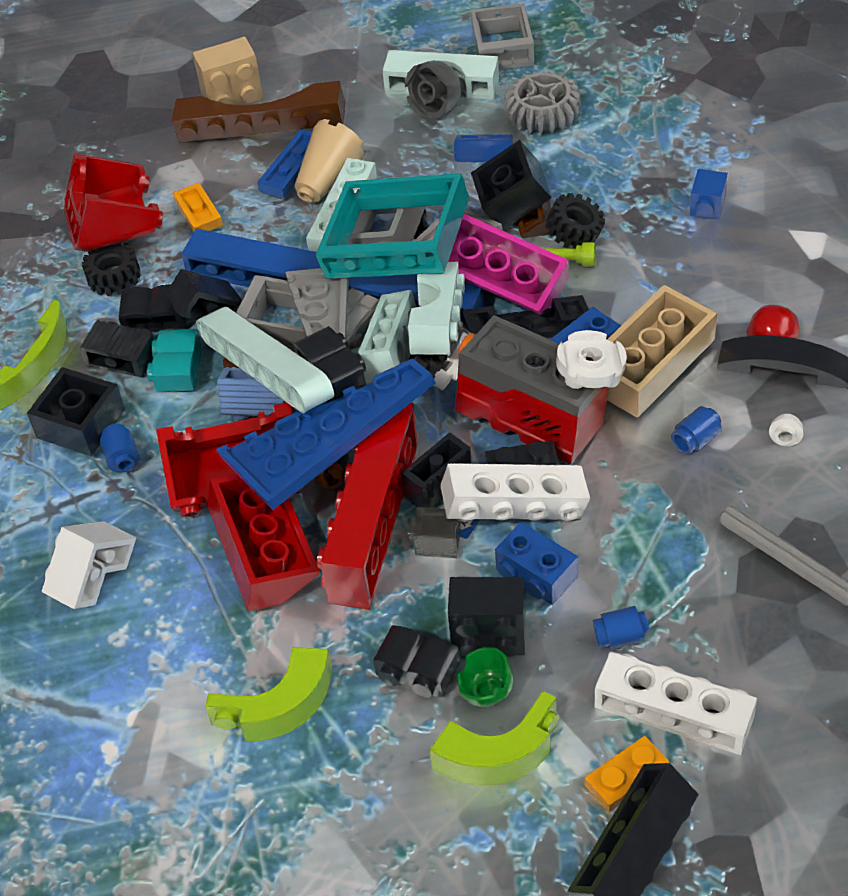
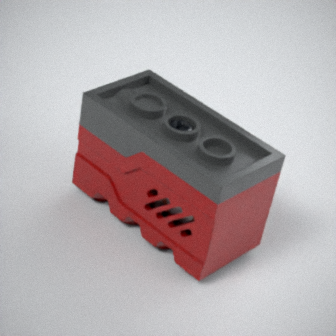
(517, 387)

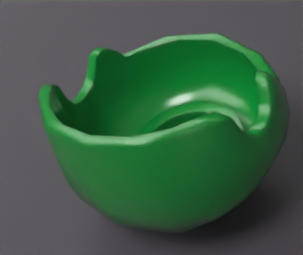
(486, 677)

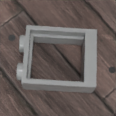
(511, 52)
(401, 230)
(274, 292)

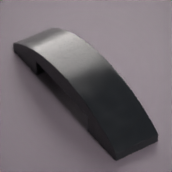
(546, 324)
(786, 355)

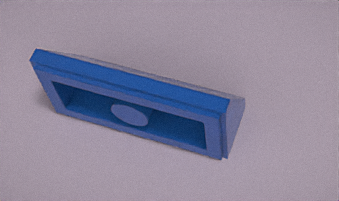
(480, 147)

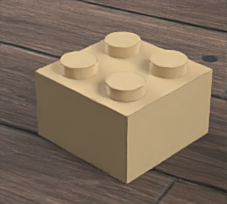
(229, 73)

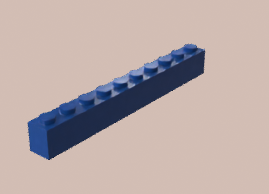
(241, 259)

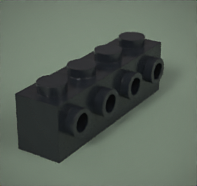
(637, 834)

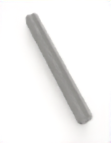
(786, 553)

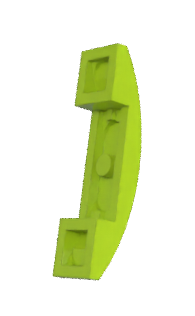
(38, 360)

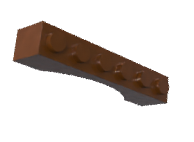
(206, 119)

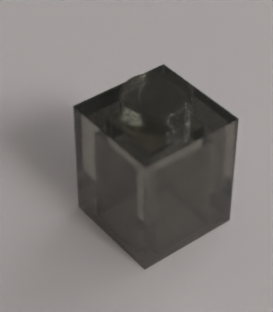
(434, 533)

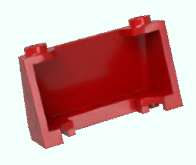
(106, 203)
(192, 457)

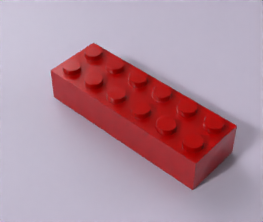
(367, 512)

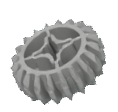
(542, 102)

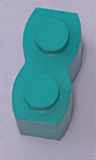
(175, 360)

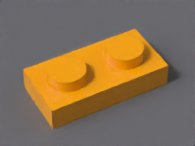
(197, 208)
(614, 778)

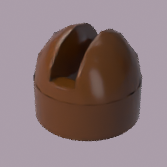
(336, 473)

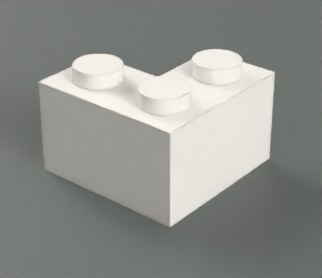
(82, 560)

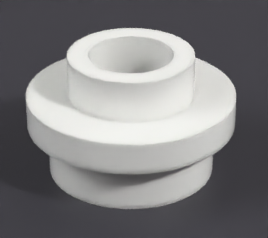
(787, 423)

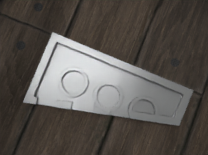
(319, 300)

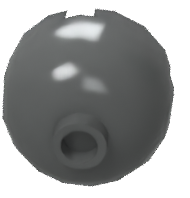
(432, 89)

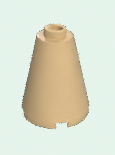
(324, 159)

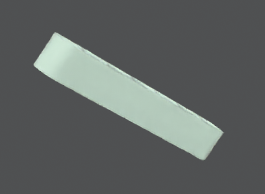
(265, 359)

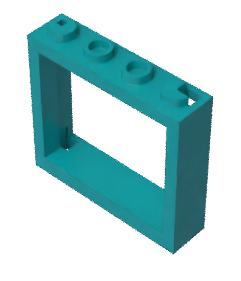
(392, 258)

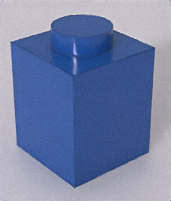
(708, 193)

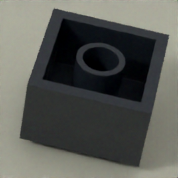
(511, 185)
(75, 411)
(487, 614)

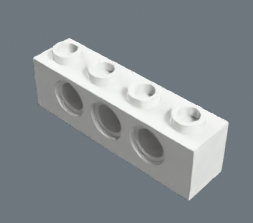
(514, 492)
(685, 718)

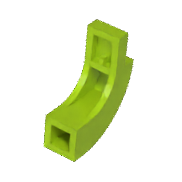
(283, 706)
(496, 758)

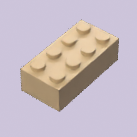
(659, 347)

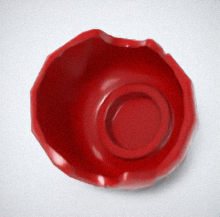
(774, 321)

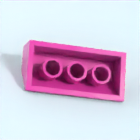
(508, 265)

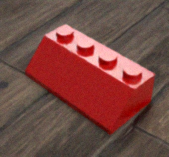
(260, 543)

